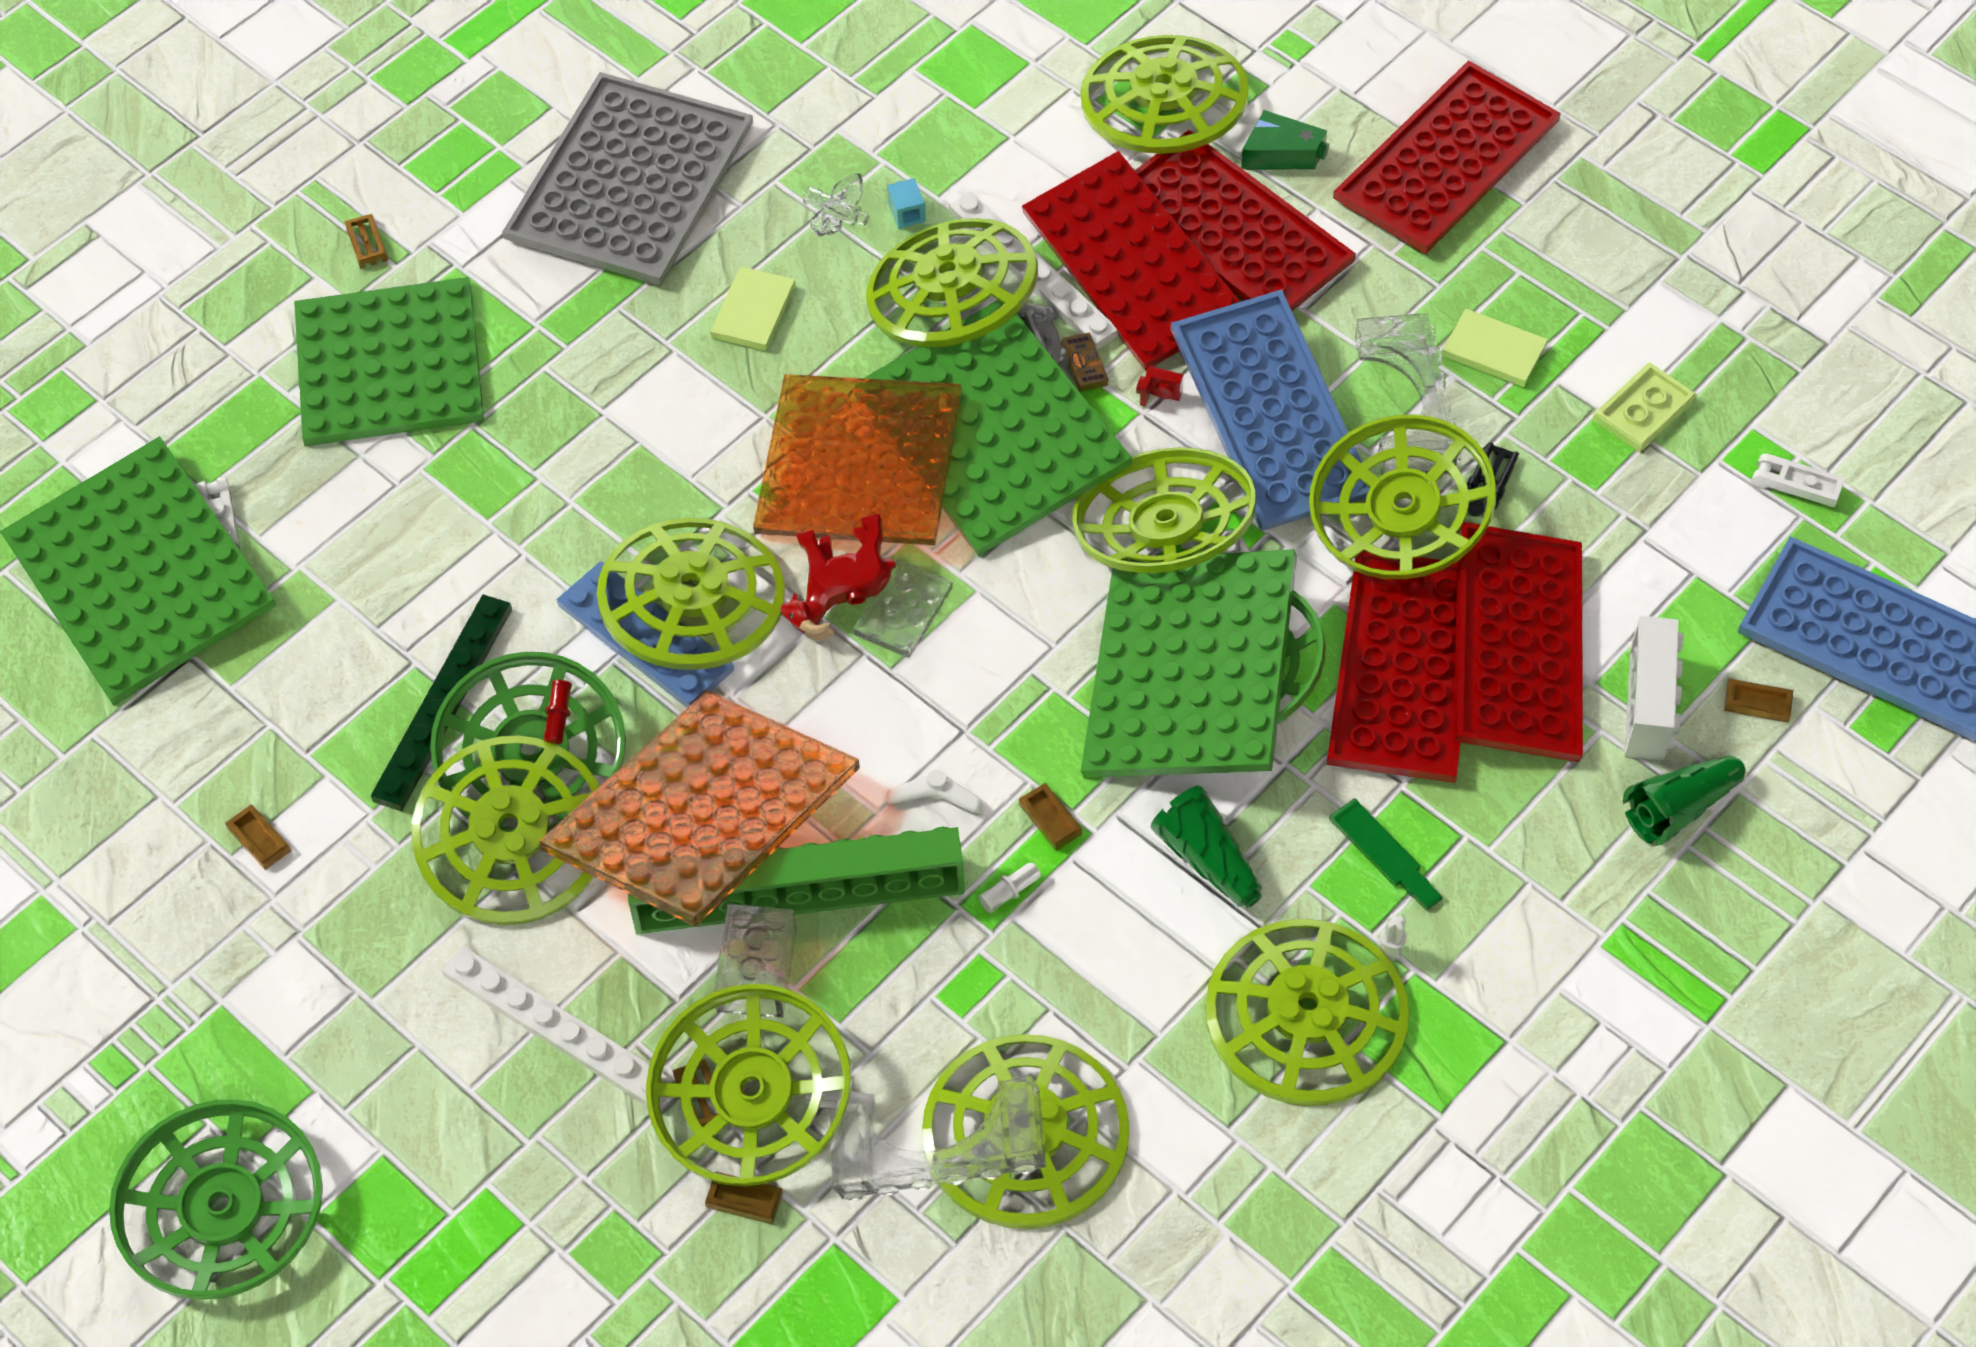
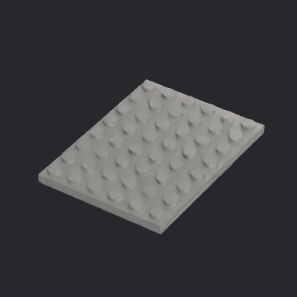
(628, 178)

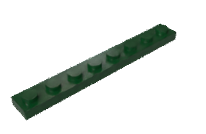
(414, 749)

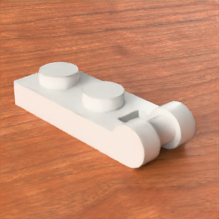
(1797, 480)
(221, 506)

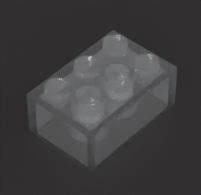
(756, 950)

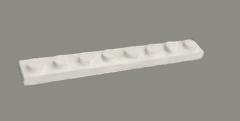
(1050, 285)
(551, 1023)

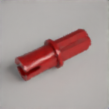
(557, 711)

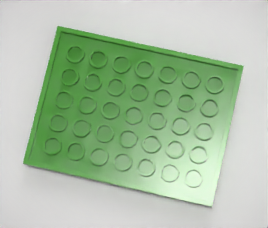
(1020, 431)
(137, 570)
(1191, 668)

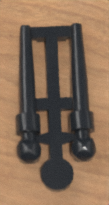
(1476, 507)

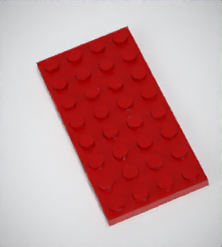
(1446, 156)
(1243, 226)
(1128, 255)
(1519, 644)
(1398, 674)

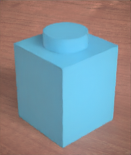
(906, 203)

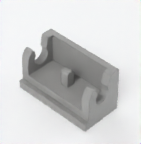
(1047, 335)

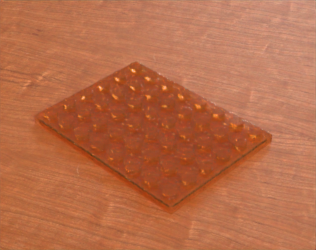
(700, 807)

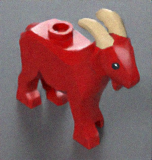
(838, 578)

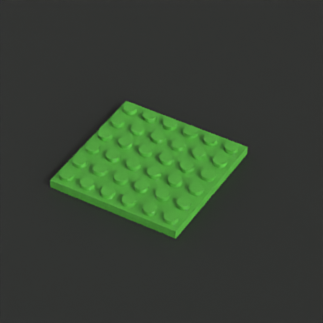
(387, 361)

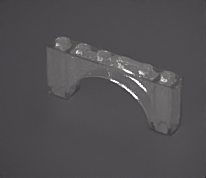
(1409, 347)
(1003, 1144)

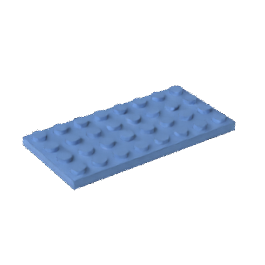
(1267, 402)
(1869, 634)

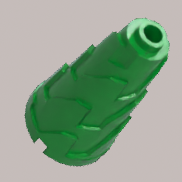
(1677, 798)
(1199, 836)

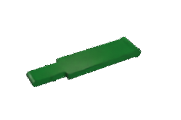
(1384, 852)

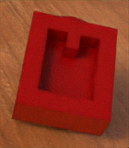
(1160, 383)

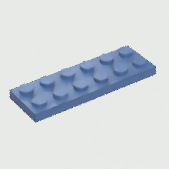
(683, 685)

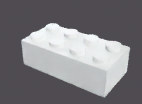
(1653, 688)

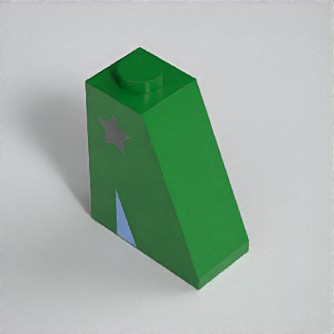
(1283, 144)

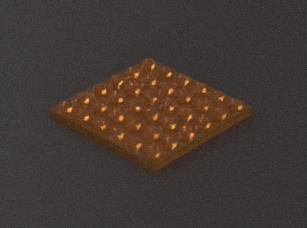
(858, 452)

